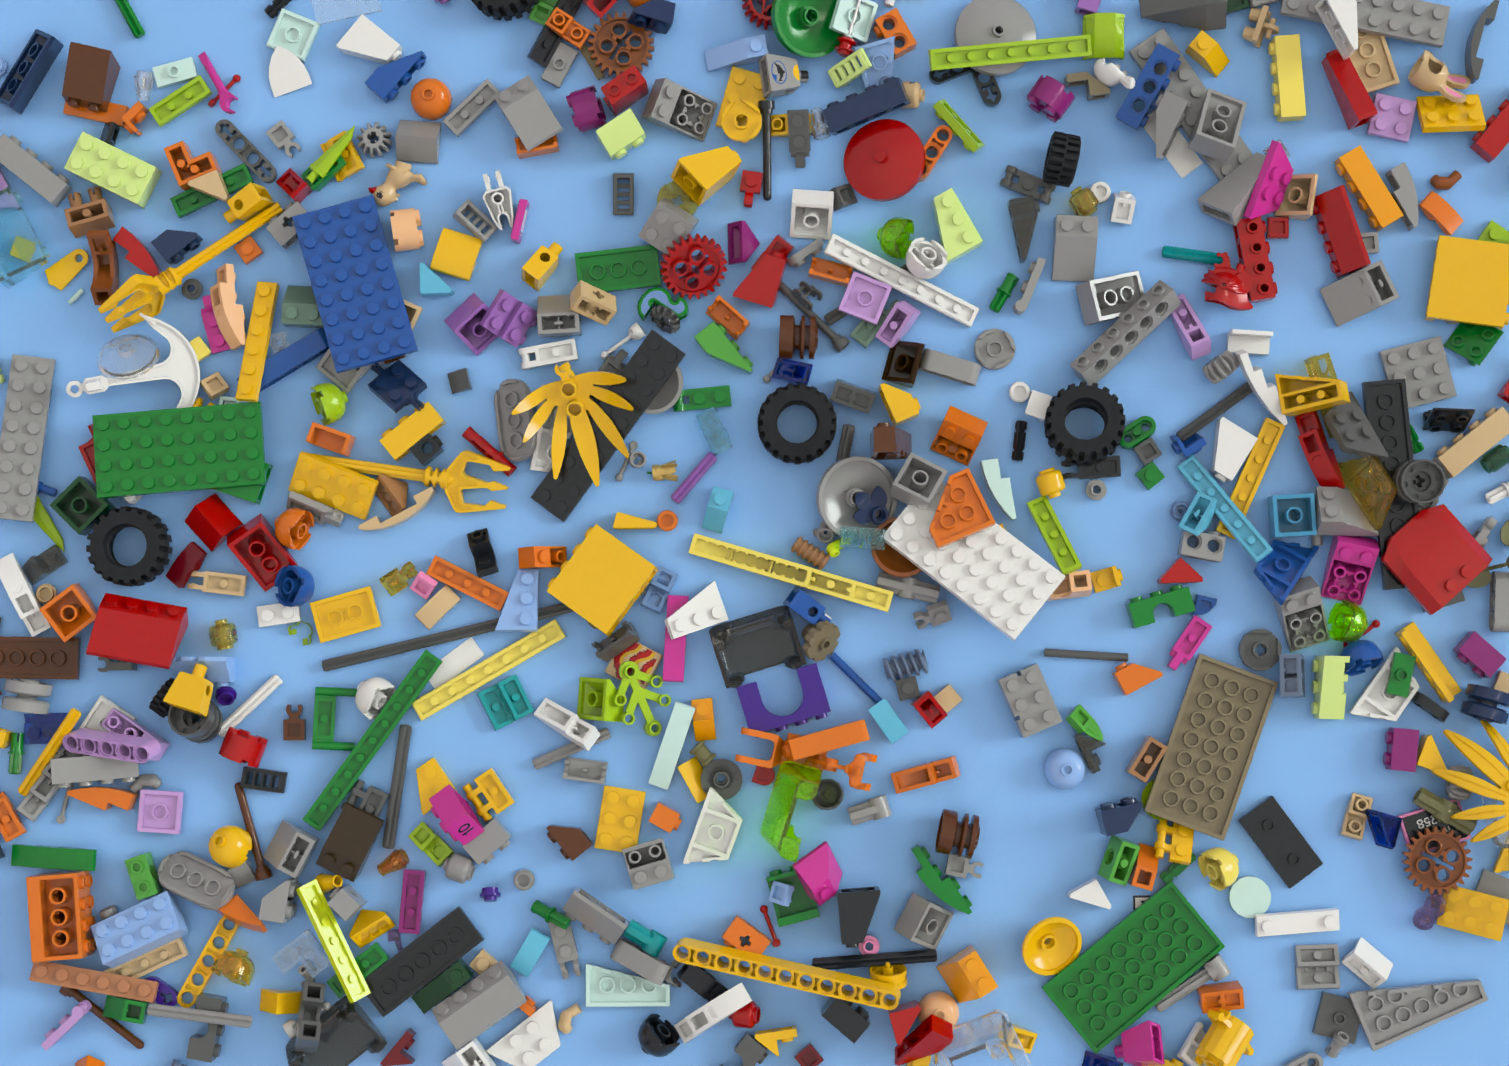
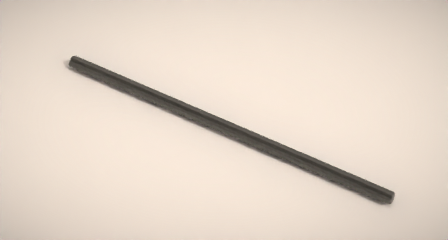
(433, 639)

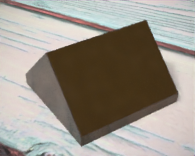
(903, 363)

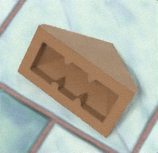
(392, 493)

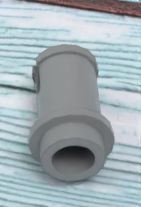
(1339, 1041)

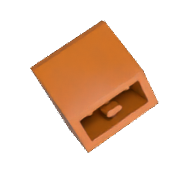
(959, 435)

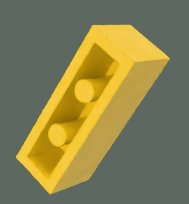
(411, 430)

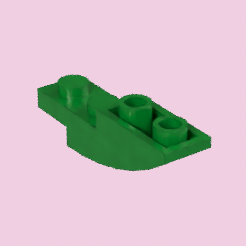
(943, 888)

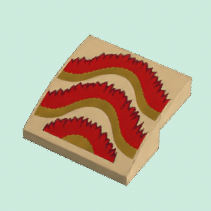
(643, 656)

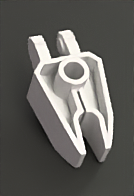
(498, 200)

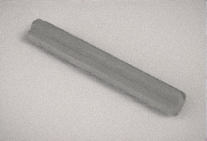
(565, 751)

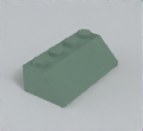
(300, 308)

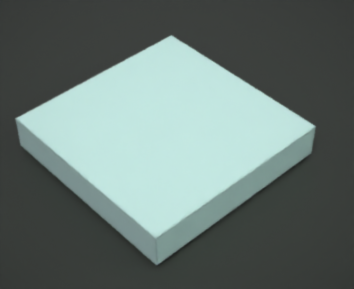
(293, 33)

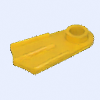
(66, 269)

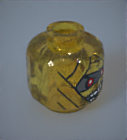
(223, 634)

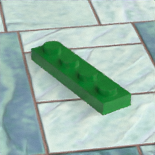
(193, 200)

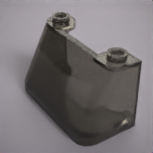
(756, 644)
(343, 1037)

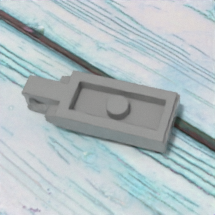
(321, 512)

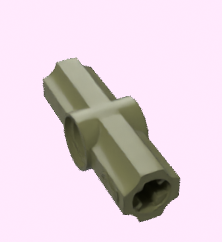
(1442, 810)

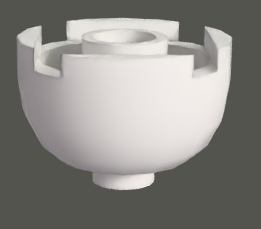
(925, 258)
(373, 696)

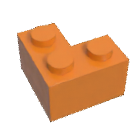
(186, 167)

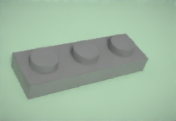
(471, 108)

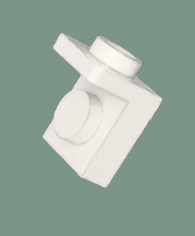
(1123, 207)

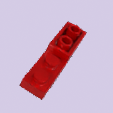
(1317, 452)

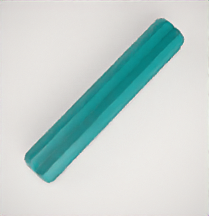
(1191, 255)

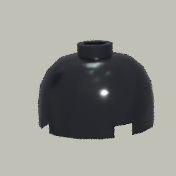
(657, 1037)

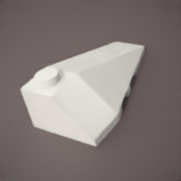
(541, 458)

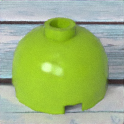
(329, 402)

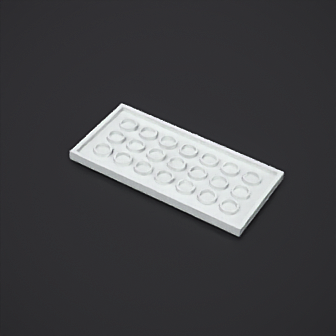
(984, 571)

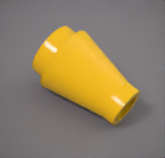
(329, 882)

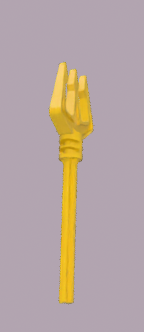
(152, 290)
(451, 479)

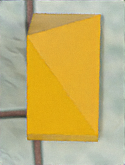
(370, 926)

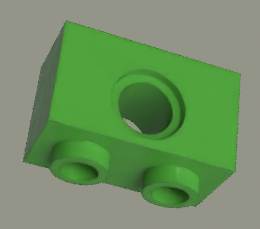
(1118, 860)
(143, 875)

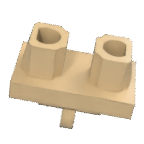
(1262, 18)

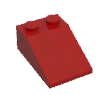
(260, 551)

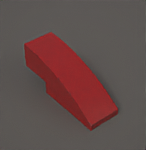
(138, 252)

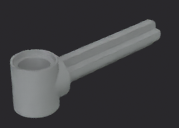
(1213, 969)

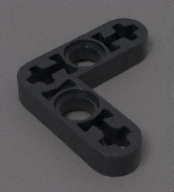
(984, 94)

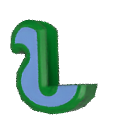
(660, 296)

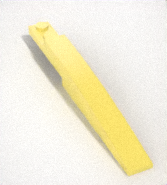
(791, 572)

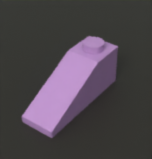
(1190, 330)

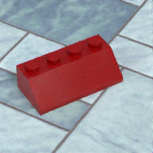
(1340, 232)

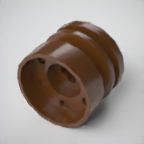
(797, 337)
(957, 833)

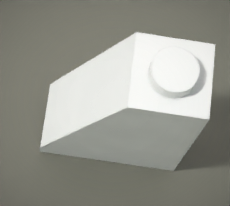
(369, 42)
(1230, 449)

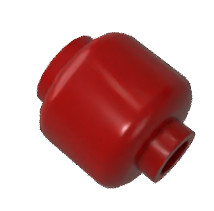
(746, 1016)

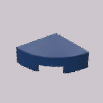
(1203, 604)

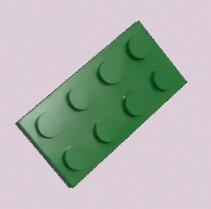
(620, 268)

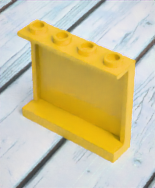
(1469, 282)
(602, 579)

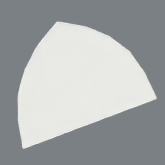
(286, 72)

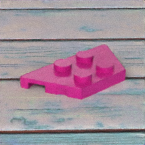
(1271, 183)

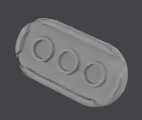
(513, 427)
(196, 880)

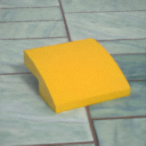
(456, 254)

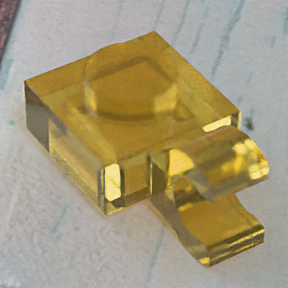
(397, 580)

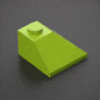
(596, 700)

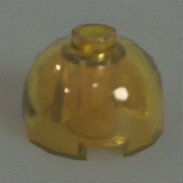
(235, 967)

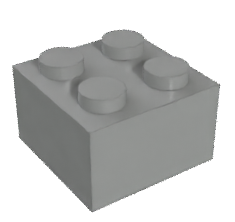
(667, 224)

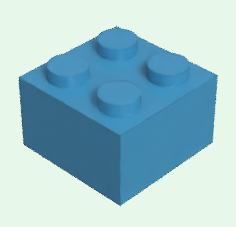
(1292, 515)

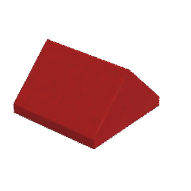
(212, 521)
(902, 1019)

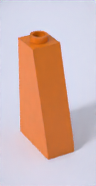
(825, 740)

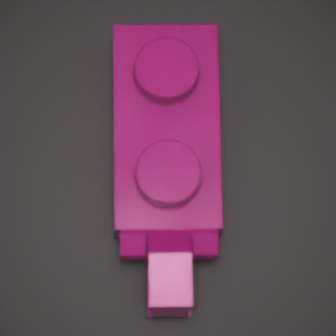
(214, 335)
(1188, 642)

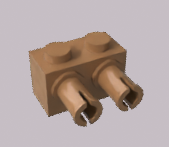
(88, 216)

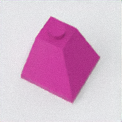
(819, 873)

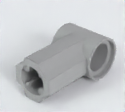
(875, 809)

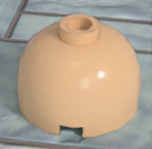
(941, 1005)

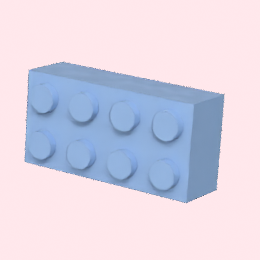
(139, 929)

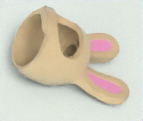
(1433, 75)

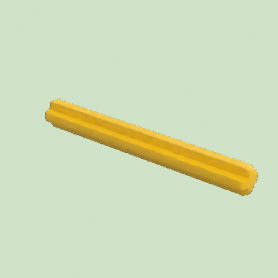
(49, 751)

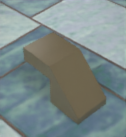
(1094, 88)

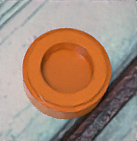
(667, 520)

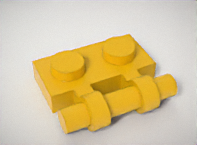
(493, 790)
(1180, 843)

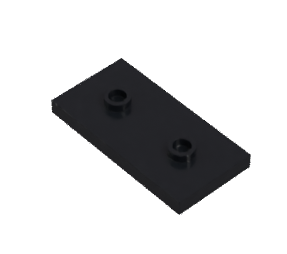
(1280, 842)

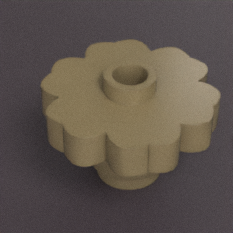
(820, 640)

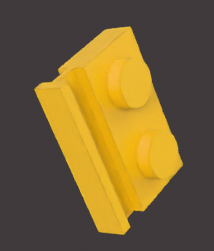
(350, 156)

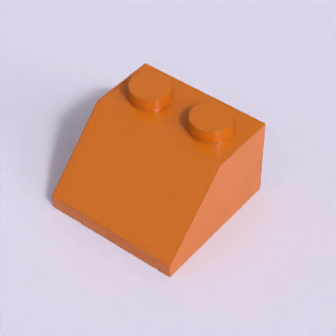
(70, 612)

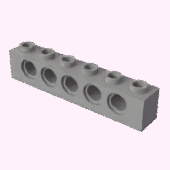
(1125, 333)

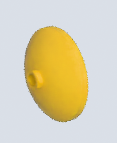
(1057, 951)

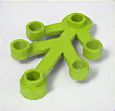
(639, 696)

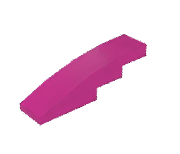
(674, 649)

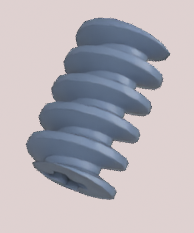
(905, 665)

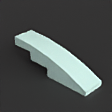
(671, 745)

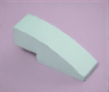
(999, 488)

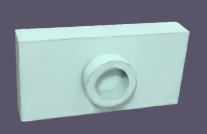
(175, 72)

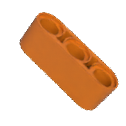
(938, 146)

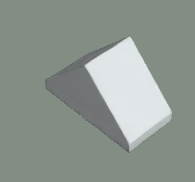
(1090, 893)

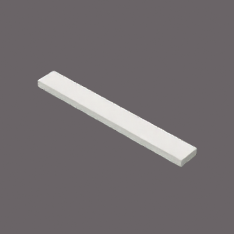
(901, 280)

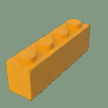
(1368, 188)

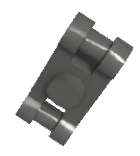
(1027, 184)

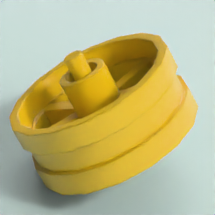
(890, 974)

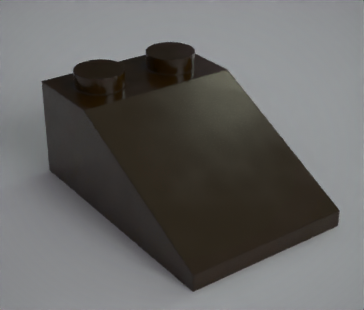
(350, 842)

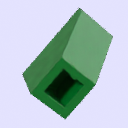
(125, 1009)

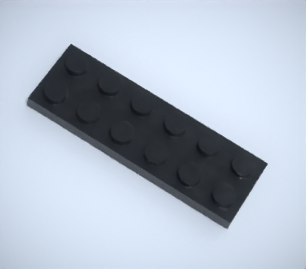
(422, 961)

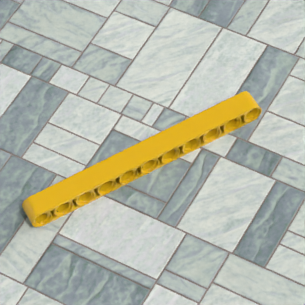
(796, 970)

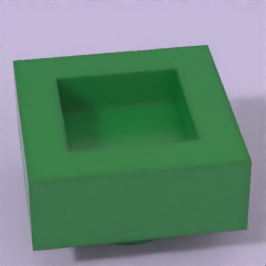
(1150, 475)

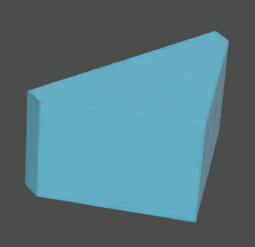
(431, 284)
(1199, 514)

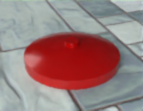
(884, 160)

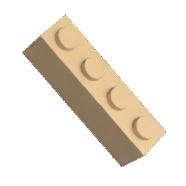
(1473, 443)

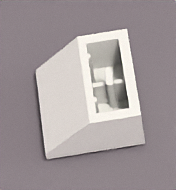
(470, 1055)

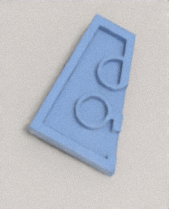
(522, 604)

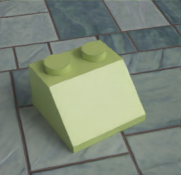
(621, 135)

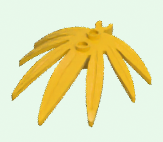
(573, 399)
(1491, 768)

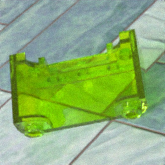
(791, 782)

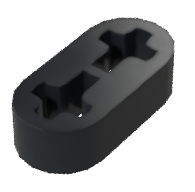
(1430, 707)

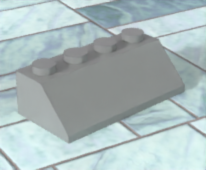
(479, 1004)

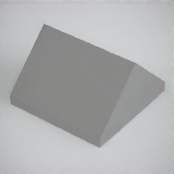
(418, 141)

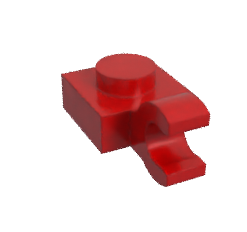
(751, 185)

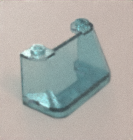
(19, 246)

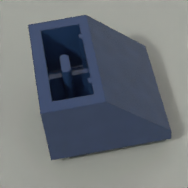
(1118, 817)

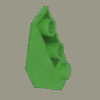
(716, 345)

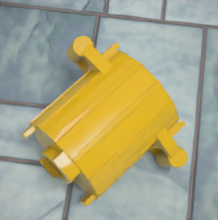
(1224, 1040)

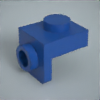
(1190, 446)

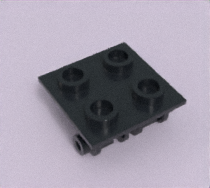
(1447, 419)

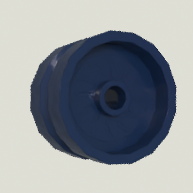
(1486, 705)

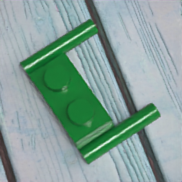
(325, 718)

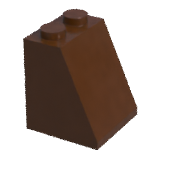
(90, 77)

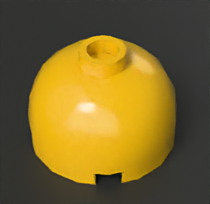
(230, 846)

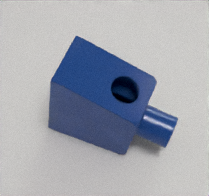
(801, 602)

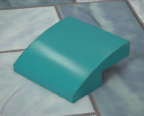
(505, 702)

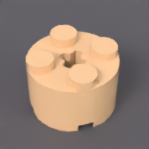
(405, 230)

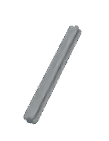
(199, 1015)

